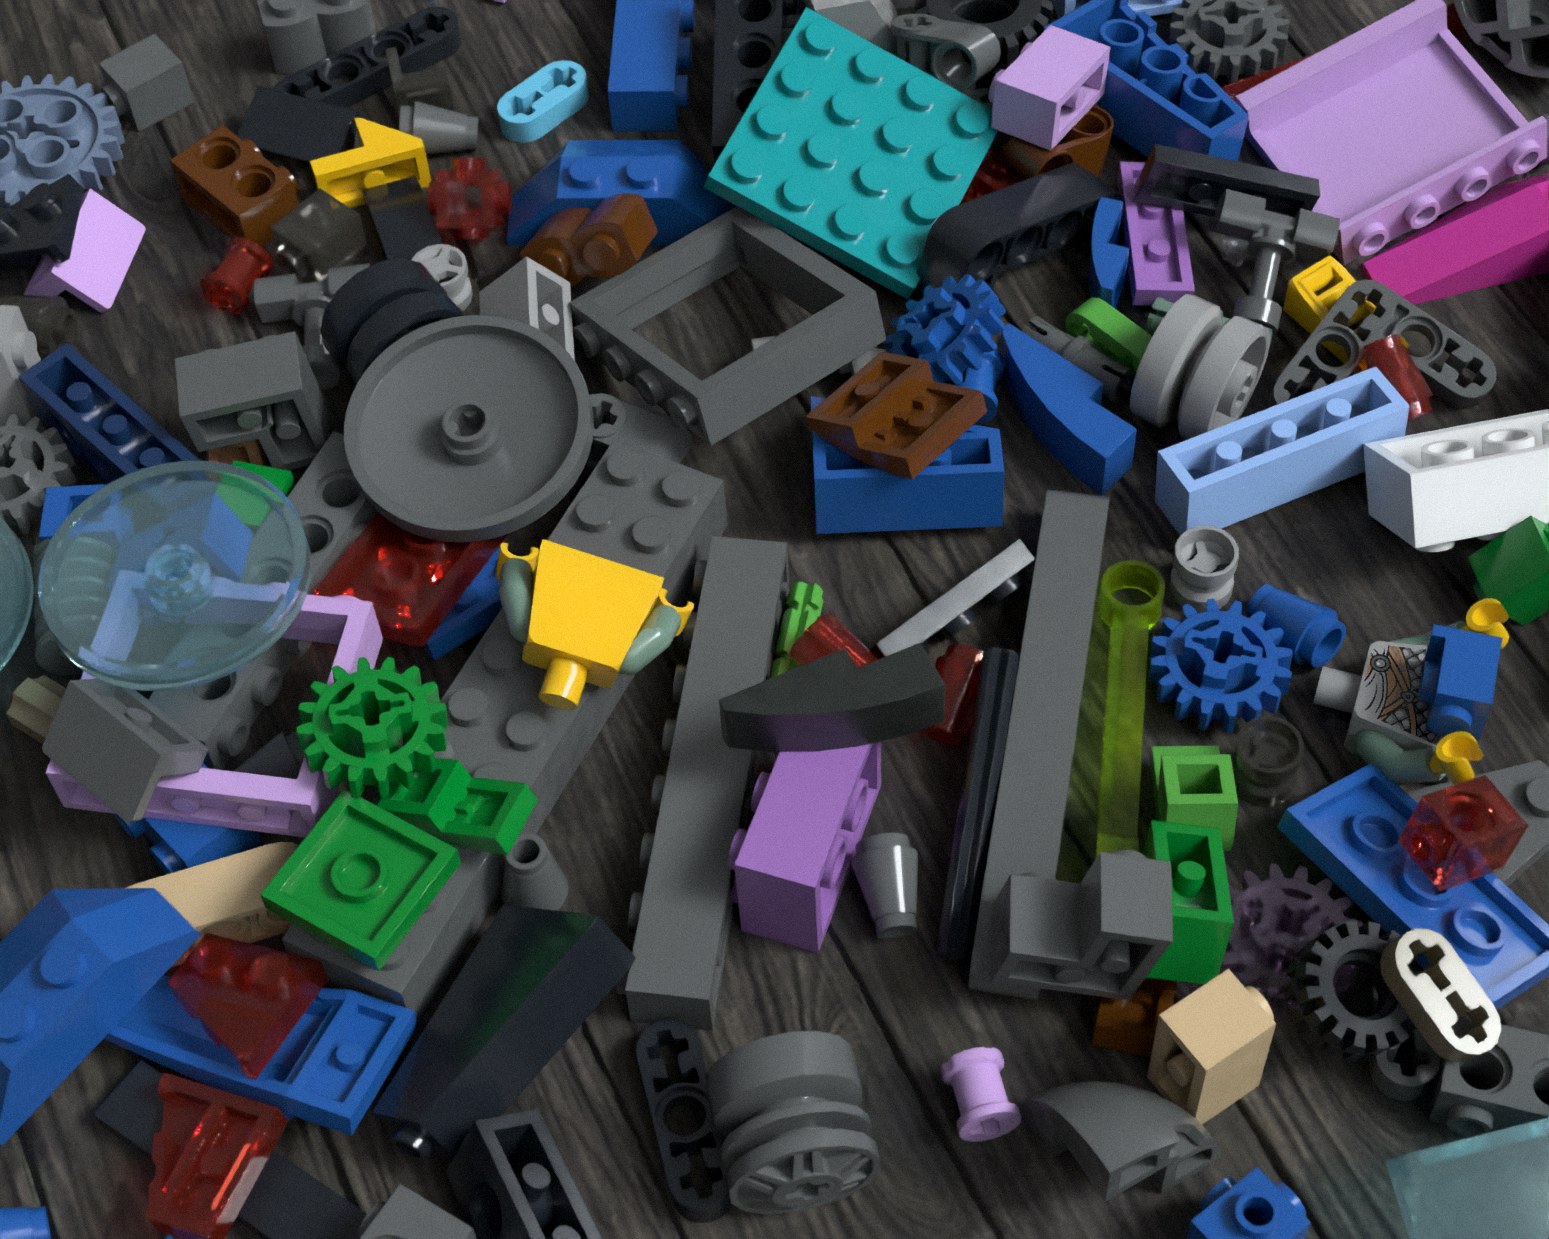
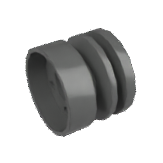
(791, 1122)

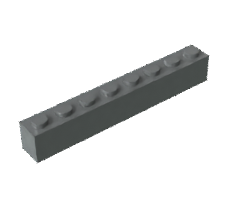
(707, 788)

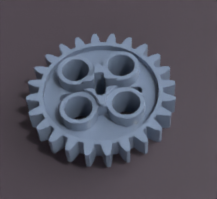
(55, 133)

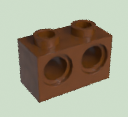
(235, 185)

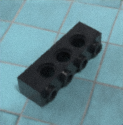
(745, 47)
(517, 1182)

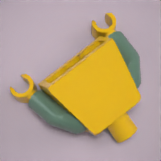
(584, 617)

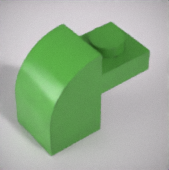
(1195, 788)

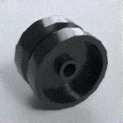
(379, 309)

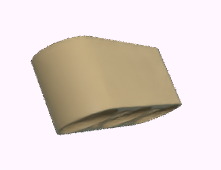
(225, 894)

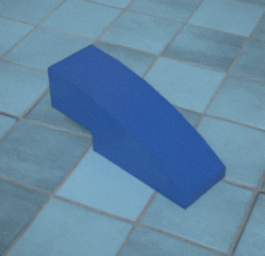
(1066, 411)

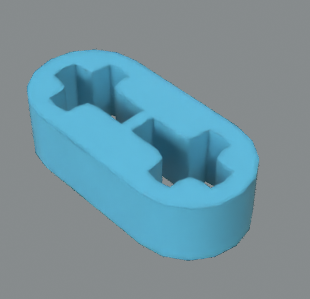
(543, 101)

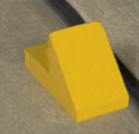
(381, 159)

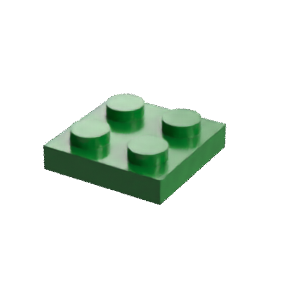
(361, 879)

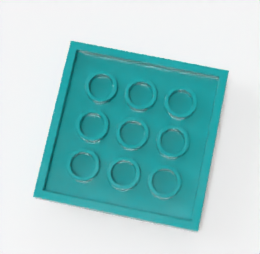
(853, 151)

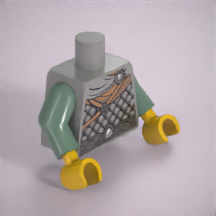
(1389, 720)

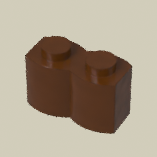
(594, 241)

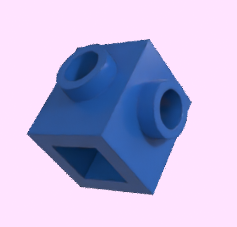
(1250, 1211)

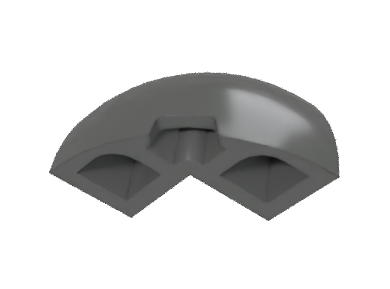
(1510, 31)
(1120, 1134)

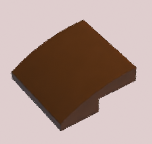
(896, 415)

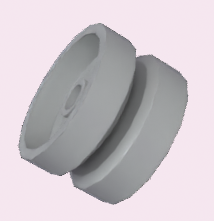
(1199, 368)

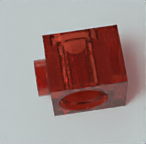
(1462, 832)

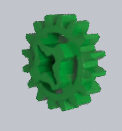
(372, 727)

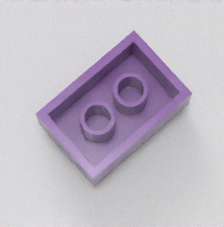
(802, 841)

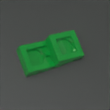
(463, 808)

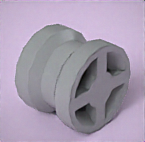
(450, 270)

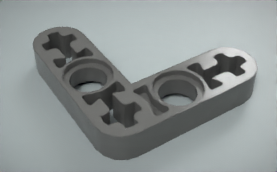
(1390, 317)

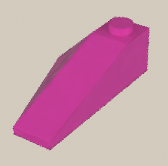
(1473, 247)

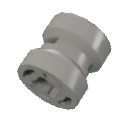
(1203, 567)

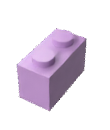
(1049, 87)

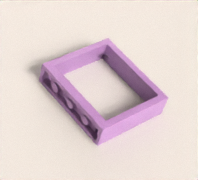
(250, 799)

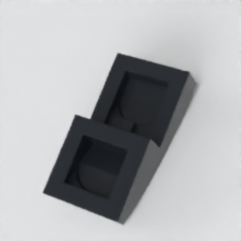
(401, 218)

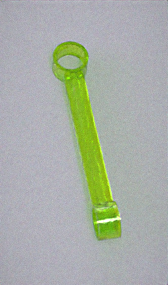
(1125, 701)

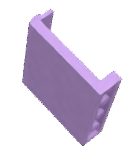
(1391, 127)

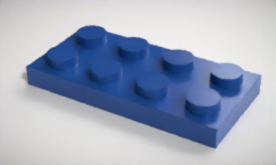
(1354, 840)

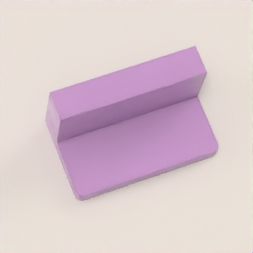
(99, 255)

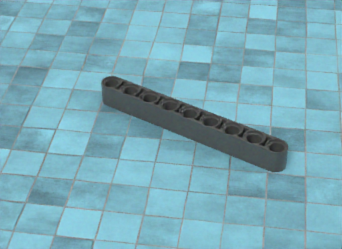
(1043, 711)

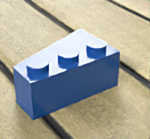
(952, 492)

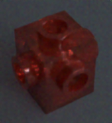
(448, 200)

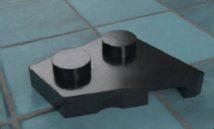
(40, 224)

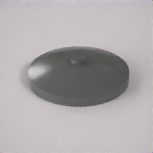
(469, 428)

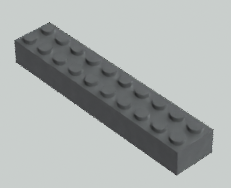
(628, 512)

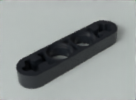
(434, 37)

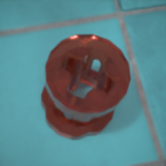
(235, 276)

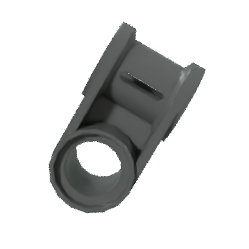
(937, 45)
(637, 428)

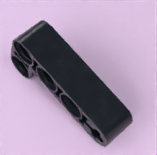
(1012, 227)

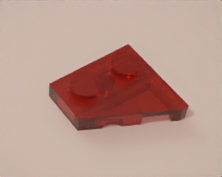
(246, 995)
(207, 1157)

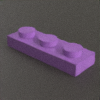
(1156, 244)

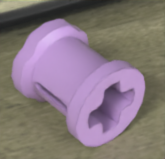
(980, 1094)

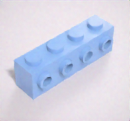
(1277, 452)

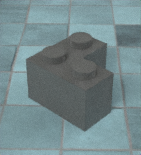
(254, 393)
(1088, 934)

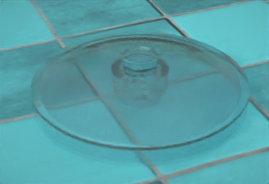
(175, 575)

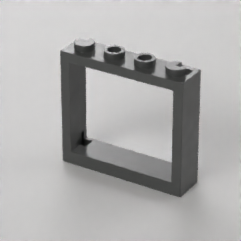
(841, 326)

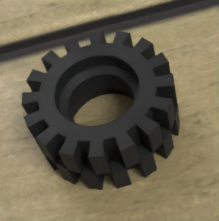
(1320, 1006)

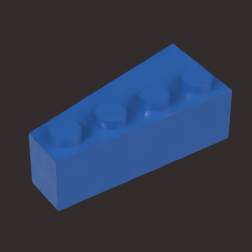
(1153, 88)

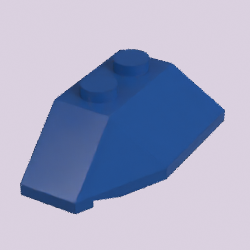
(593, 170)
(72, 979)

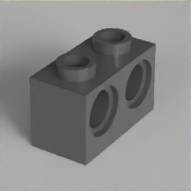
(1512, 1069)

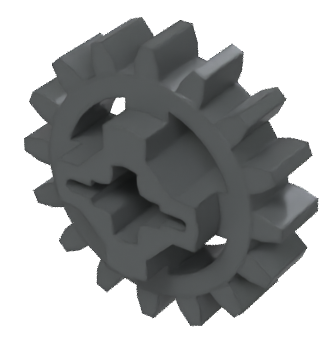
(1230, 36)
(21, 474)

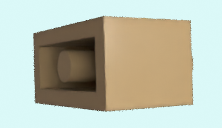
(1212, 1046)

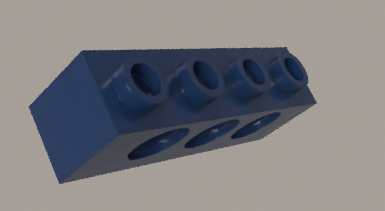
(97, 418)

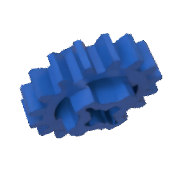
(949, 327)
(1220, 665)

